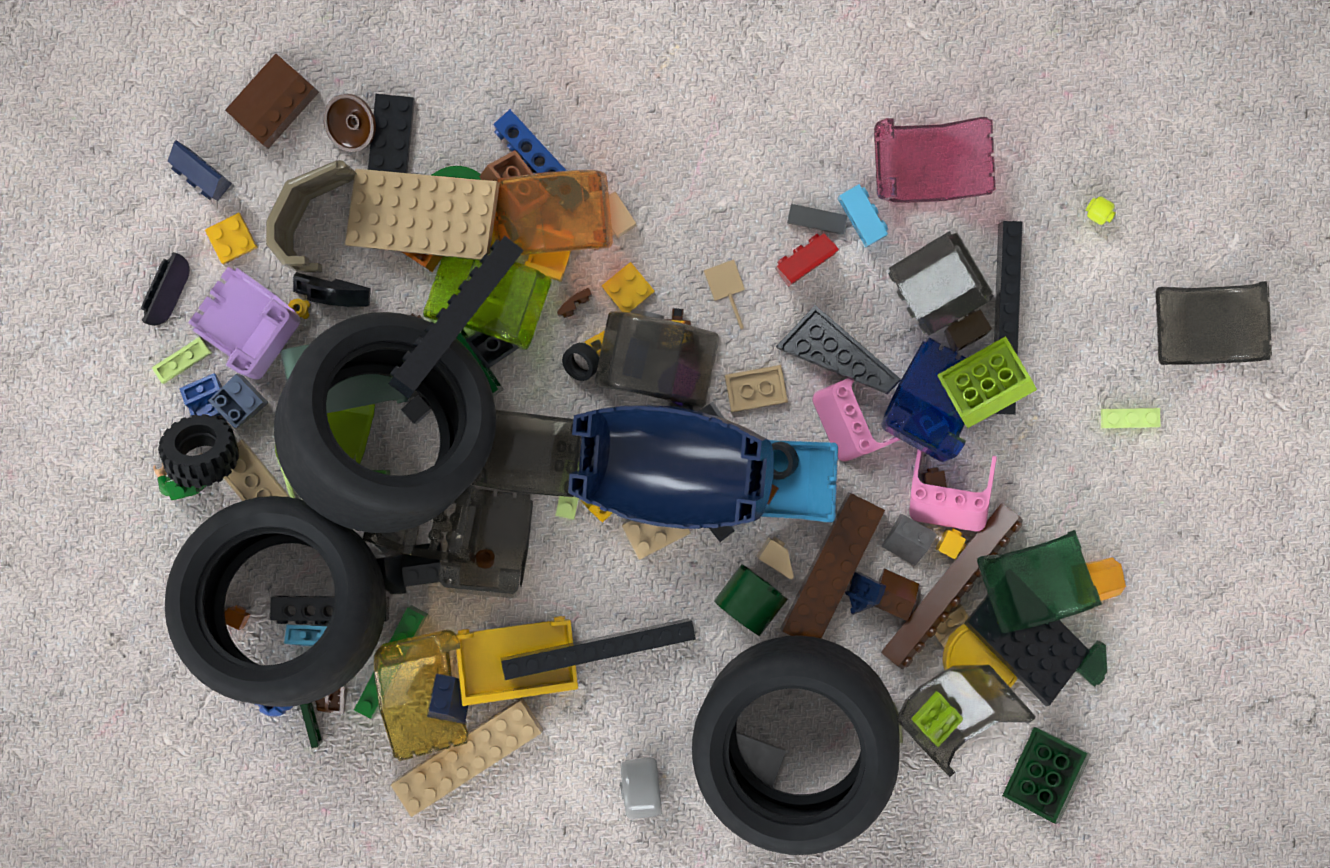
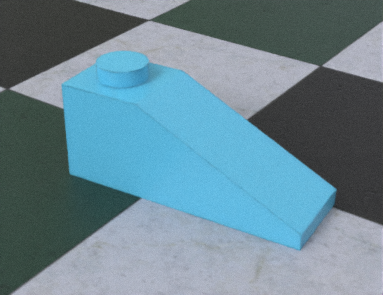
(303, 634)

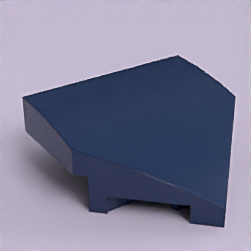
(864, 592)

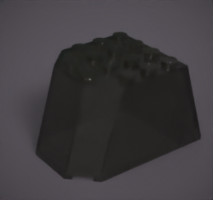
(940, 283)

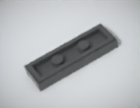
(817, 219)

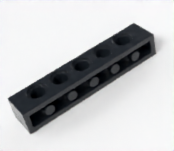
(280, 613)

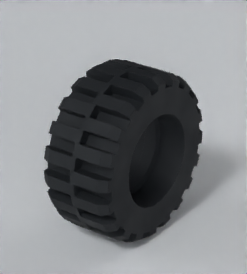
(201, 468)

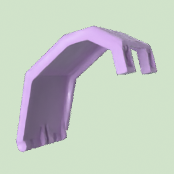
(245, 323)

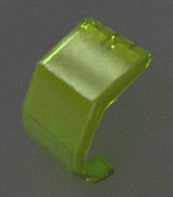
(509, 310)

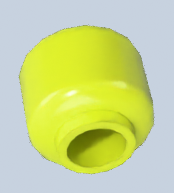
(1100, 210)

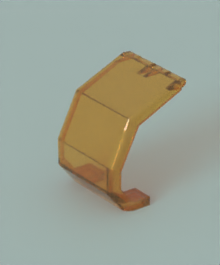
(555, 211)

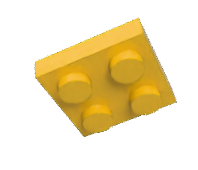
(231, 238)
(628, 288)

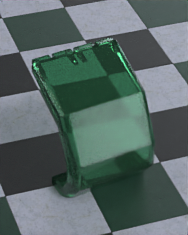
(1039, 583)

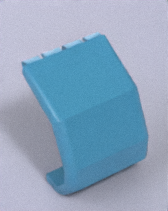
(811, 488)

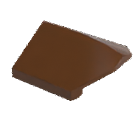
(334, 702)

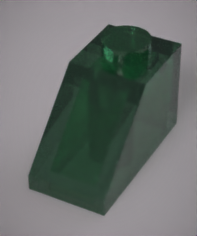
(1094, 665)

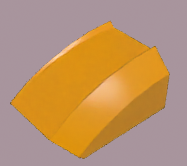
(1107, 577)

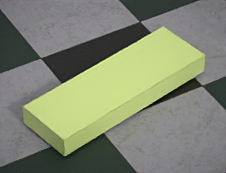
(181, 360)

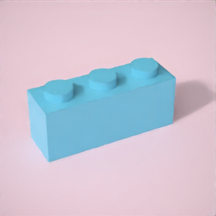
(863, 215)

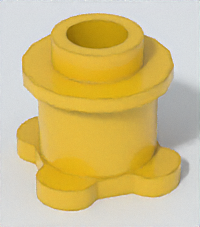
(304, 307)

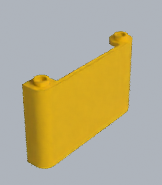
(481, 666)

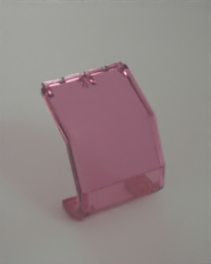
(934, 161)

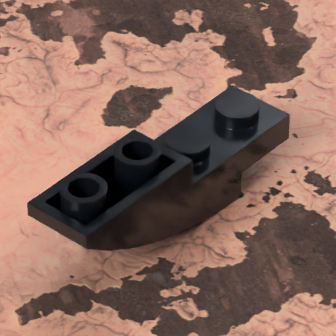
(331, 293)

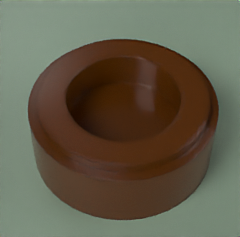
(485, 558)

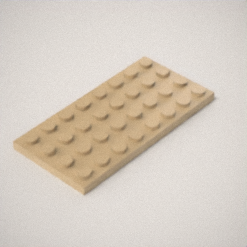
(422, 214)

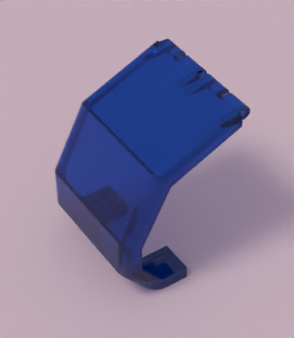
(921, 407)

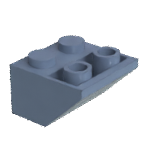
(238, 401)

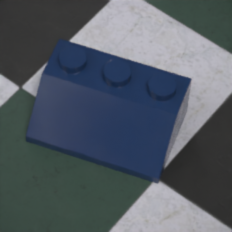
(197, 171)

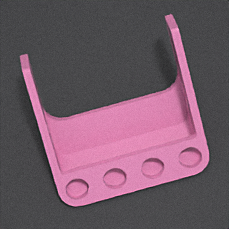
(845, 421)
(948, 505)

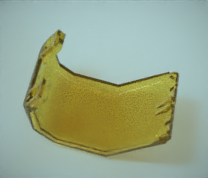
(404, 687)

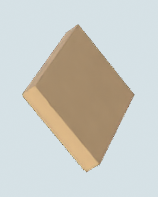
(756, 388)

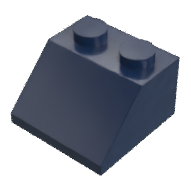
(446, 700)

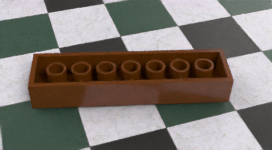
(833, 568)

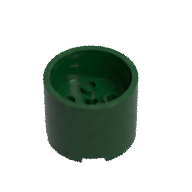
(750, 600)

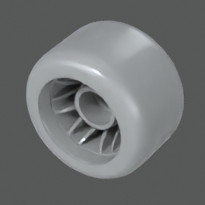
(640, 788)

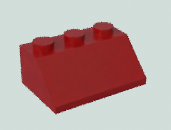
(806, 258)

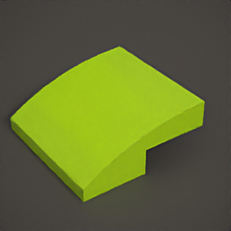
(937, 719)

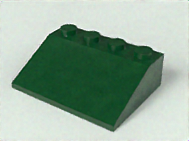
(1046, 775)

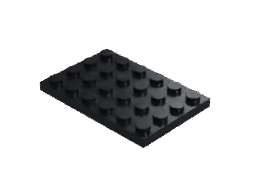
(1037, 656)

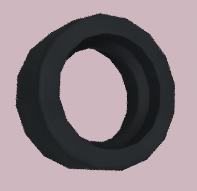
(573, 368)
(792, 459)

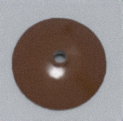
(341, 123)

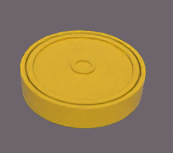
(967, 649)

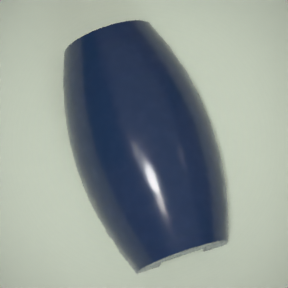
(671, 466)

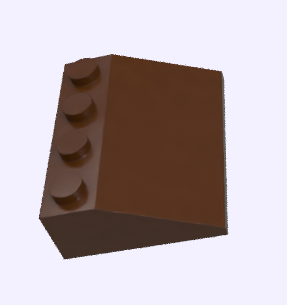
(272, 101)

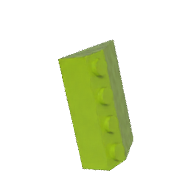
(986, 382)

